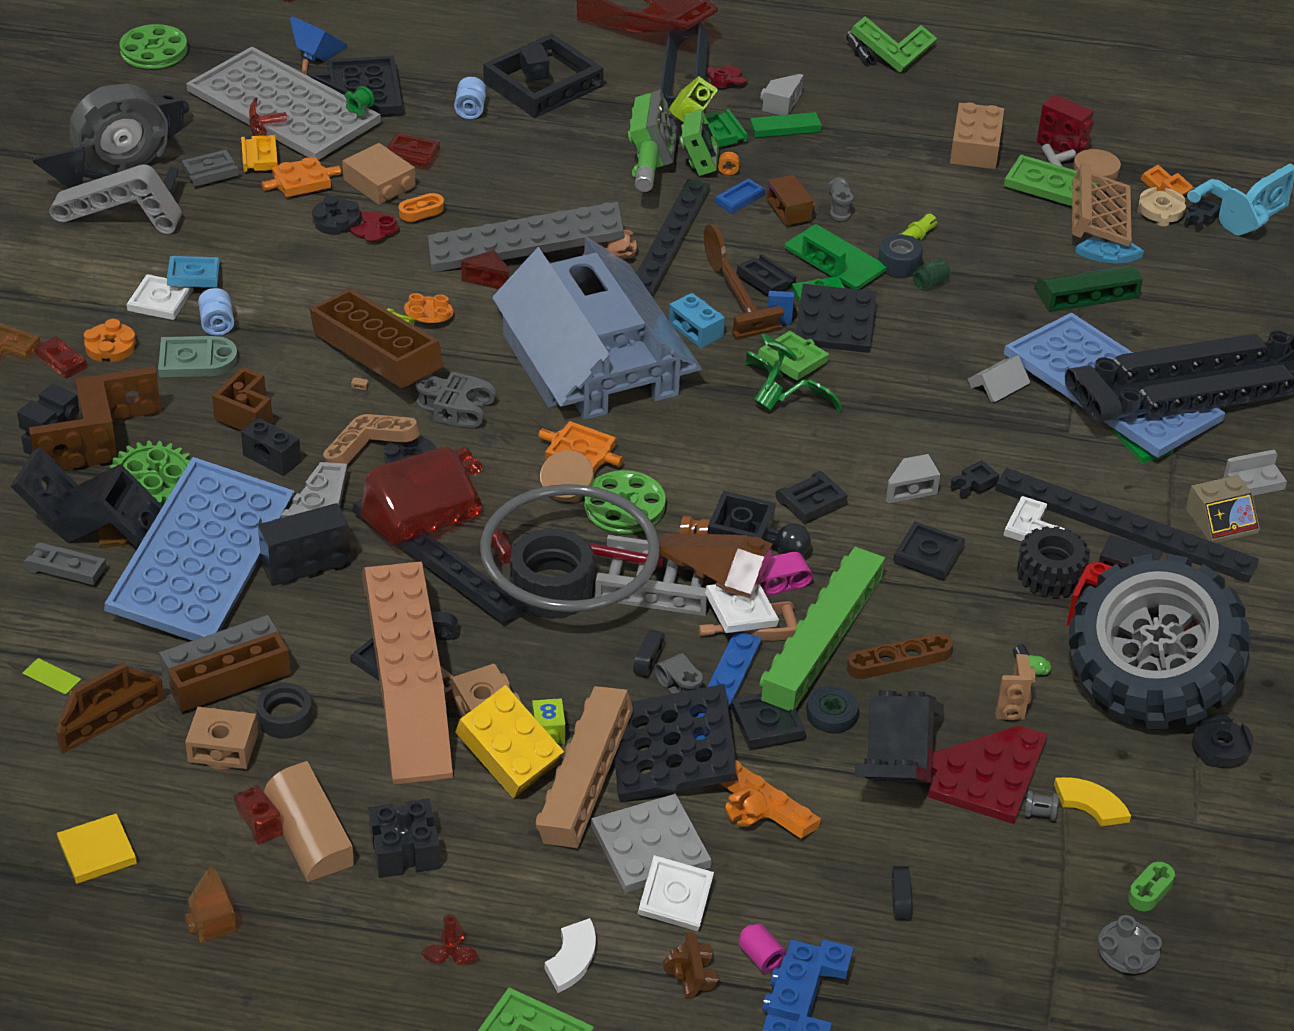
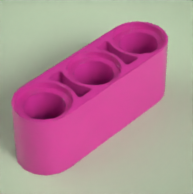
(786, 573)

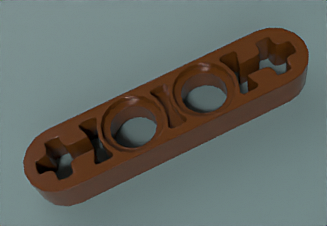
(867, 662)

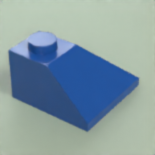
(315, 41)

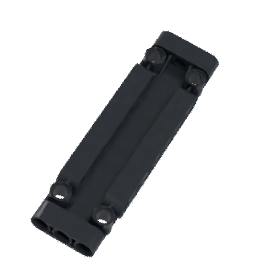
(1186, 377)

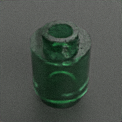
(931, 273)

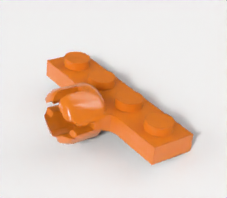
(757, 799)

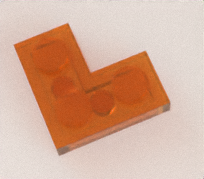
(17, 341)

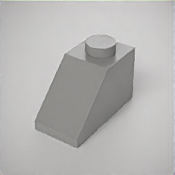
(782, 94)
(913, 479)

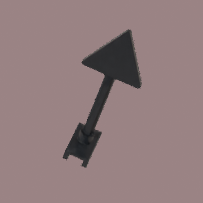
(70, 169)

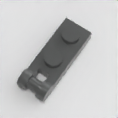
(64, 563)

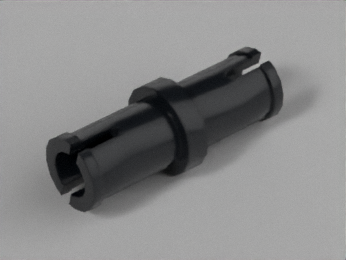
(861, 49)

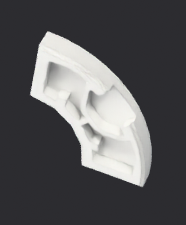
(574, 956)

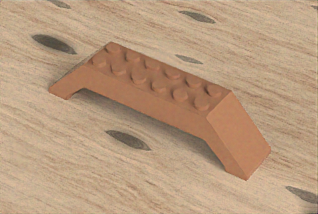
(408, 672)

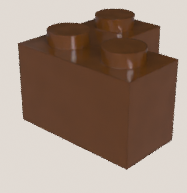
(242, 400)

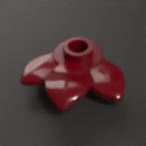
(722, 76)
(375, 226)

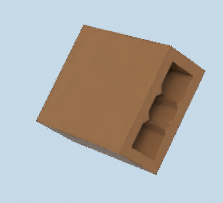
(379, 173)

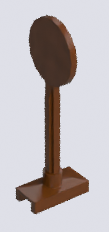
(753, 321)

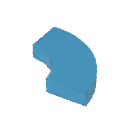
(1108, 251)

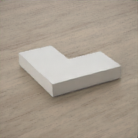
(1026, 518)

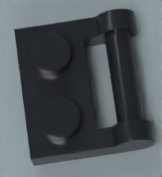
(812, 496)

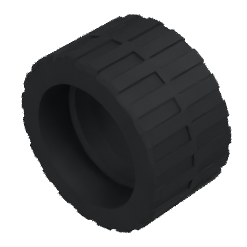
(553, 551)

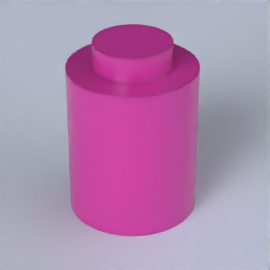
(761, 947)

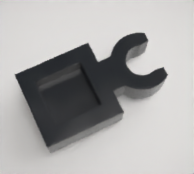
(1202, 212)
(975, 476)

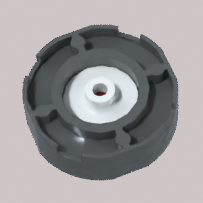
(118, 128)

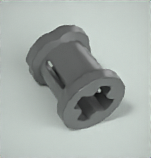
(1049, 812)

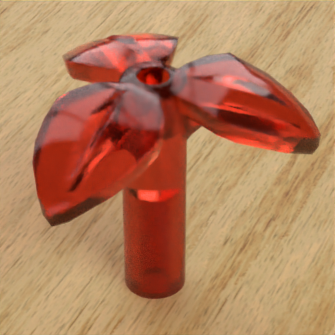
(256, 121)
(451, 936)

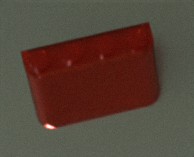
(419, 495)

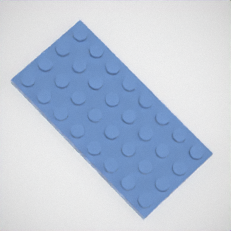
(1075, 343)
(198, 551)

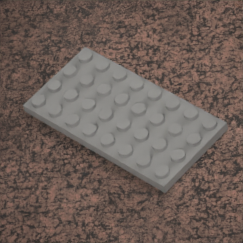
(314, 112)

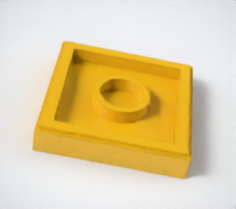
(96, 848)

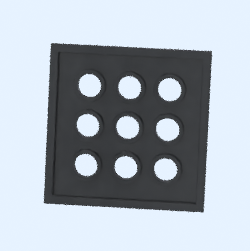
(688, 750)

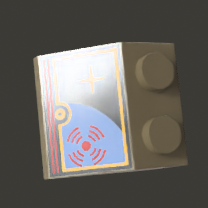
(1223, 509)

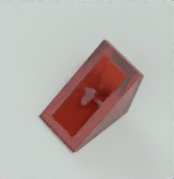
(485, 270)

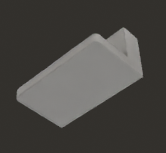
(1001, 378)

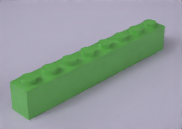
(822, 629)

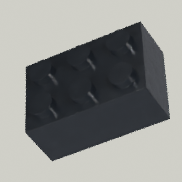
(304, 544)

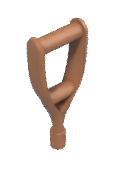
(767, 634)

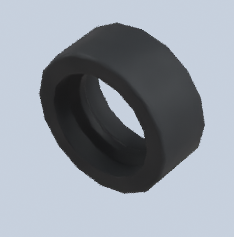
(284, 694)

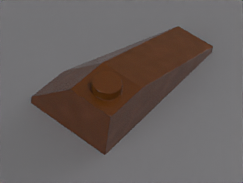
(731, 560)

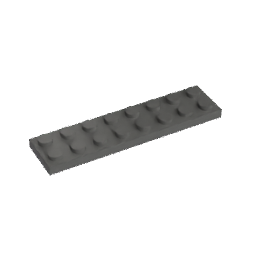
(524, 235)

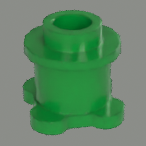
(359, 100)

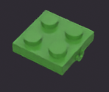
(808, 356)

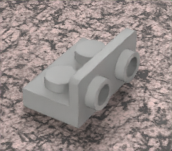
(1257, 472)

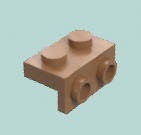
(1015, 690)

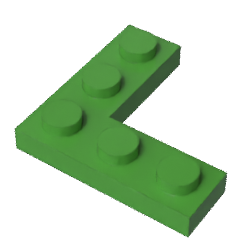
(896, 54)
(522, 1013)

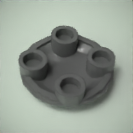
(1129, 946)

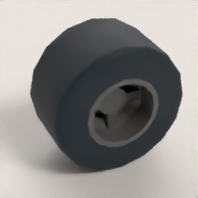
(900, 255)

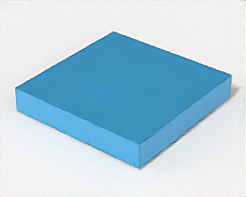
(193, 271)

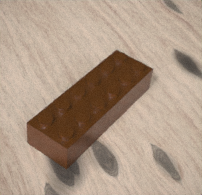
(376, 337)

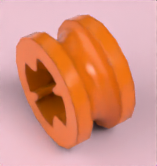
(728, 170)

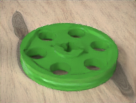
(153, 46)
(622, 480)

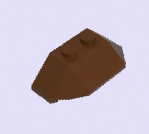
(106, 703)

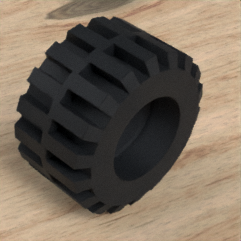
(1052, 561)

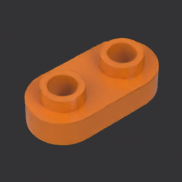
(421, 207)

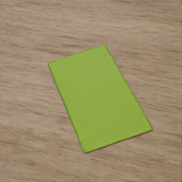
(51, 676)

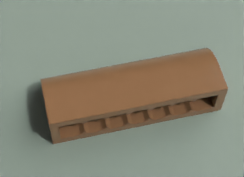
(309, 822)

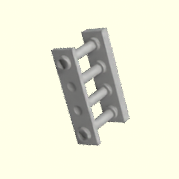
(653, 594)

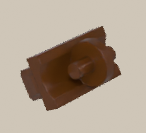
(687, 964)

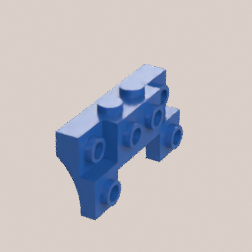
(797, 985)

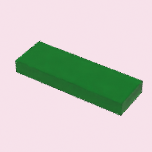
(785, 125)

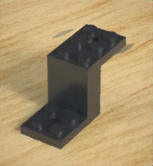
(82, 508)
(900, 737)

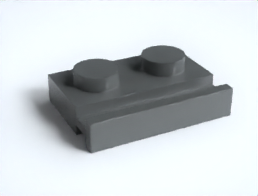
(210, 167)

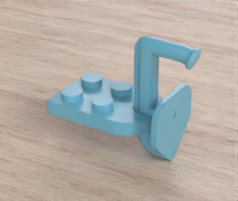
(1249, 212)

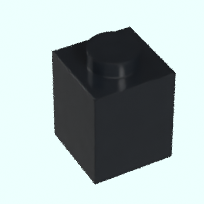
(534, 62)

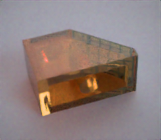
(210, 908)

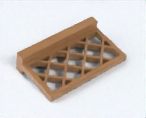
(1084, 202)

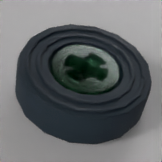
(840, 718)

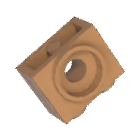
(476, 686)
(221, 738)

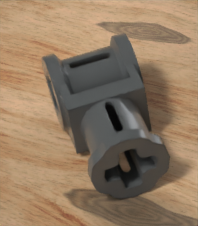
(840, 199)

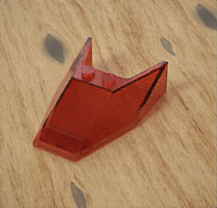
(660, 16)

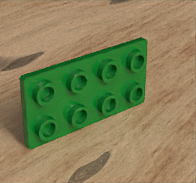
(835, 256)

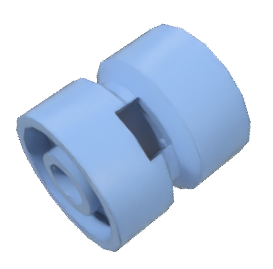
(470, 98)
(216, 311)

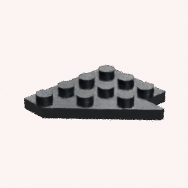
(371, 72)

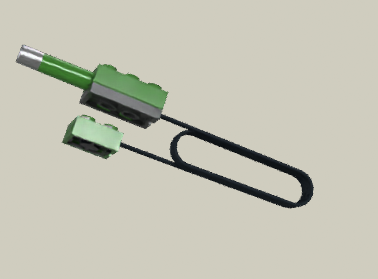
(654, 127)

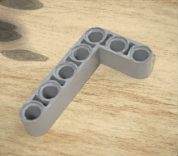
(131, 184)

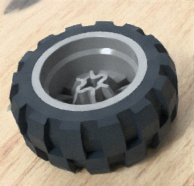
(1163, 686)

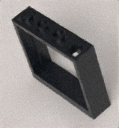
(588, 78)

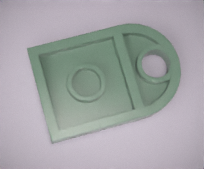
(196, 356)

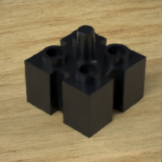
(53, 406)
(404, 838)

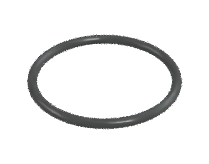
(569, 605)

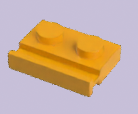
(259, 153)

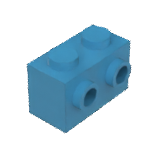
(696, 320)

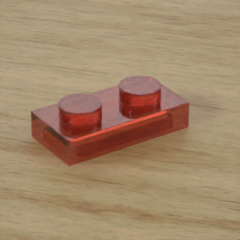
(61, 357)

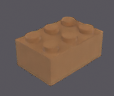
(977, 135)

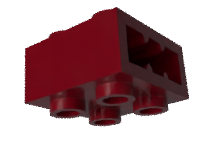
(1065, 125)

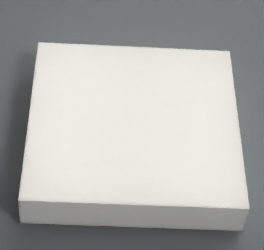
(158, 299)
(739, 612)
(675, 893)

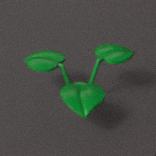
(771, 391)

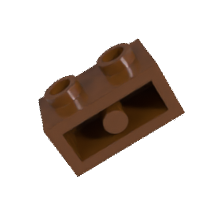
(790, 199)

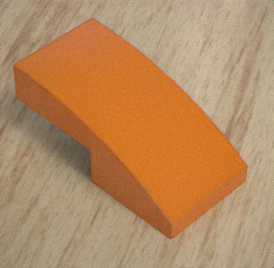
(1161, 179)

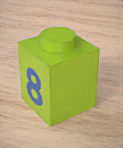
(551, 717)

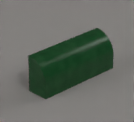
(1089, 288)

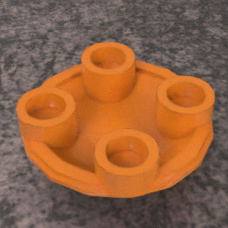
(428, 309)

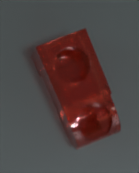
(259, 814)

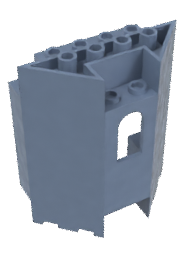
(590, 331)

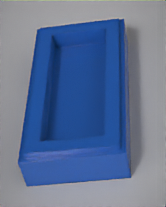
(740, 196)

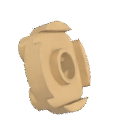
(1162, 205)

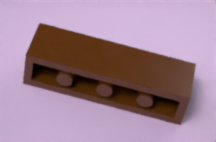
(229, 671)

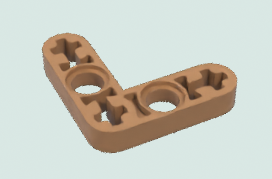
(366, 428)

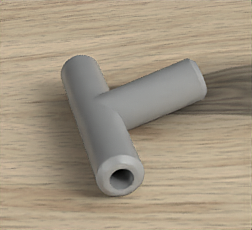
(1057, 158)

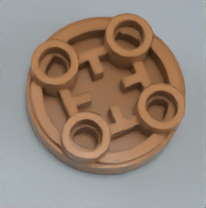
(1101, 162)
(567, 468)

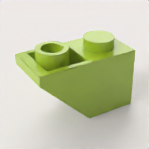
(693, 98)

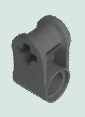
(678, 674)

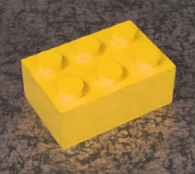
(509, 741)

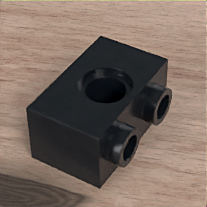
(271, 446)

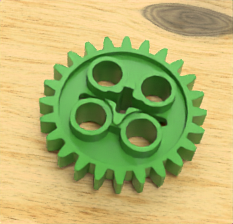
(155, 467)

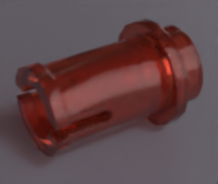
(502, 545)

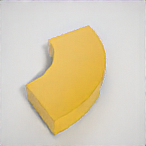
(1093, 799)

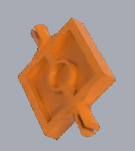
(301, 177)
(591, 443)

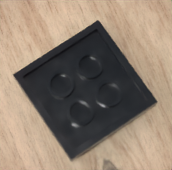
(836, 317)

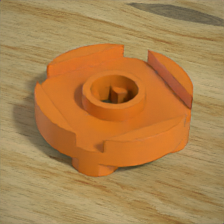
(100, 338)

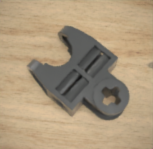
(454, 399)

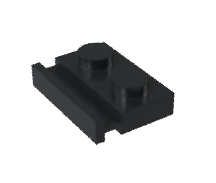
(765, 274)

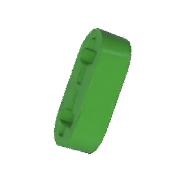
(1146, 882)

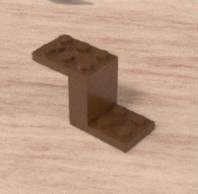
(100, 401)

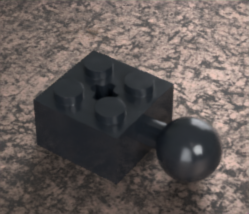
(755, 517)

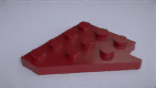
(988, 772)

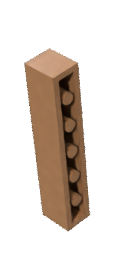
(584, 767)

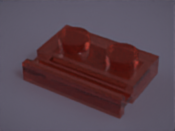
(414, 149)

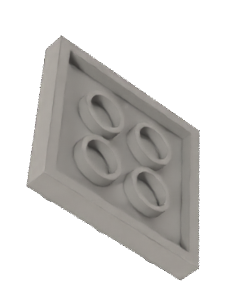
(645, 830)

